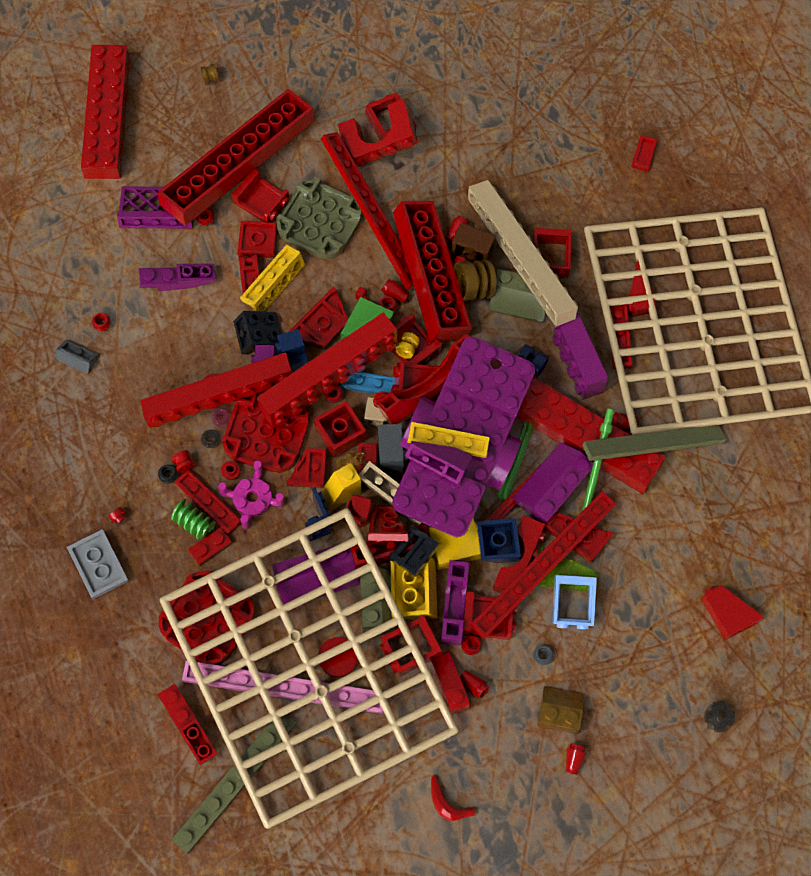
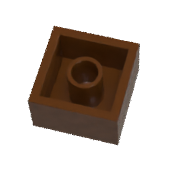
(472, 243)

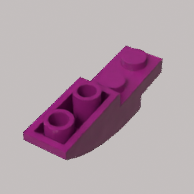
(177, 278)

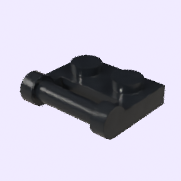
(418, 554)

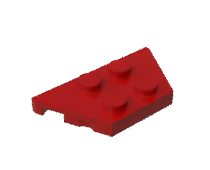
(323, 321)

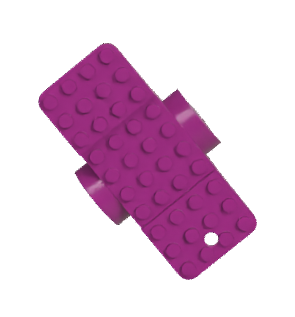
(473, 402)

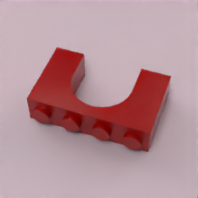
(401, 136)

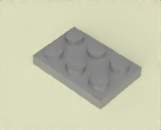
(97, 564)

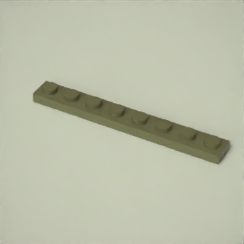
(227, 789)

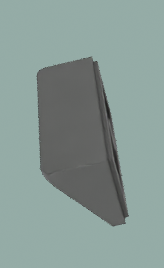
(76, 356)

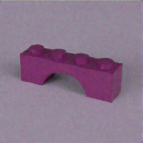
(455, 603)

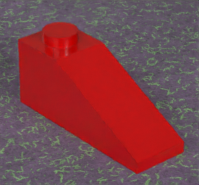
(638, 288)
(450, 684)

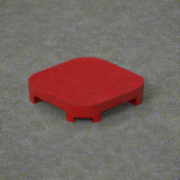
(253, 439)
(210, 626)

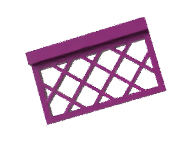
(145, 219)

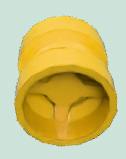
(407, 346)

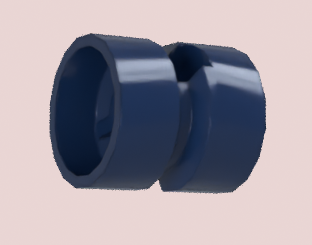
(538, 359)

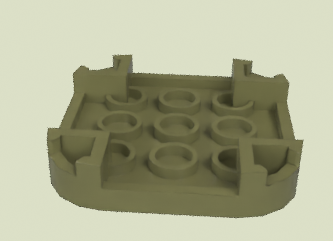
(319, 219)

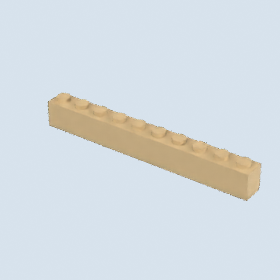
(522, 253)

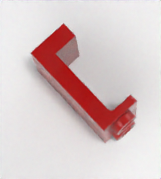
(260, 197)
(425, 351)
(409, 374)
(474, 606)

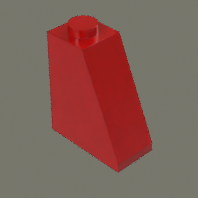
(729, 611)

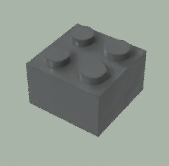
(391, 454)

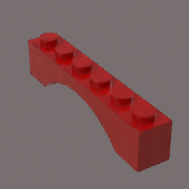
(402, 403)

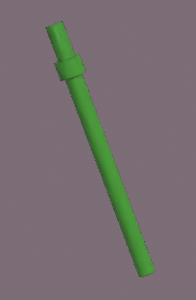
(605, 429)

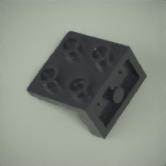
(256, 329)

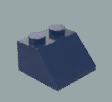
(498, 540)

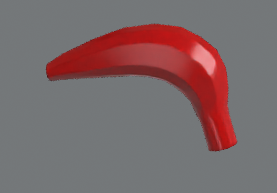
(443, 807)

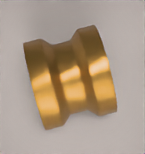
(209, 73)

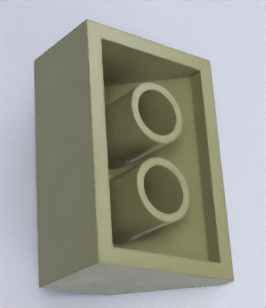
(515, 298)
(379, 611)

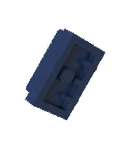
(319, 503)

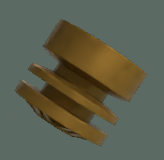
(476, 279)

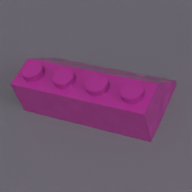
(553, 482)
(308, 580)

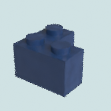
(293, 345)

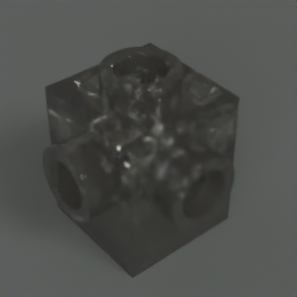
(715, 722)

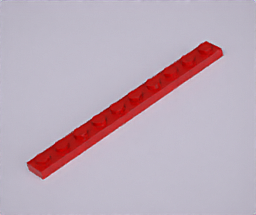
(368, 206)
(542, 565)

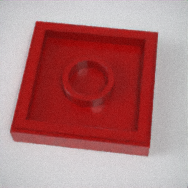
(257, 239)

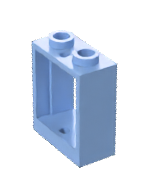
(577, 580)

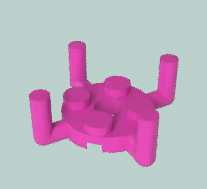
(249, 486)

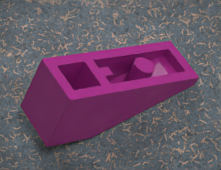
(441, 459)

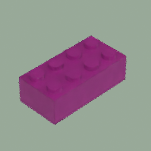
(580, 358)

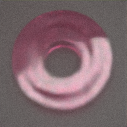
(220, 412)

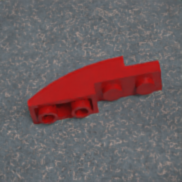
(187, 724)

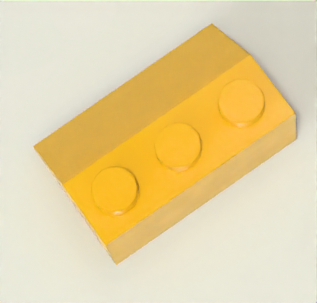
(415, 594)

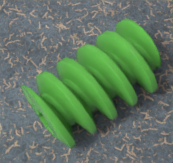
(192, 521)

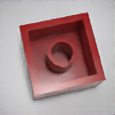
(340, 429)

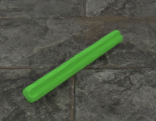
(524, 435)

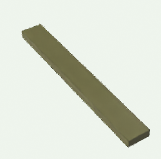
(653, 442)

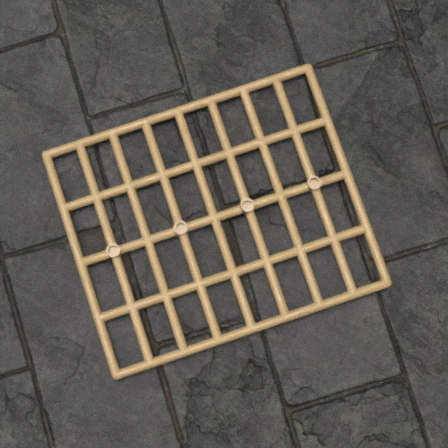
(707, 340)
(348, 748)

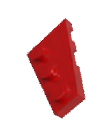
(385, 525)
(589, 546)

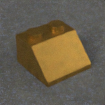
(561, 710)

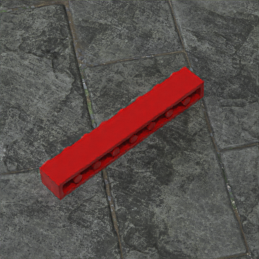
(215, 390)

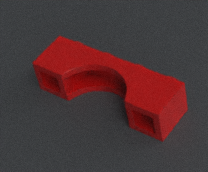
(529, 533)

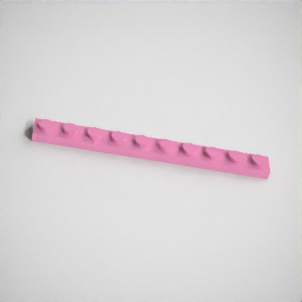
(290, 689)

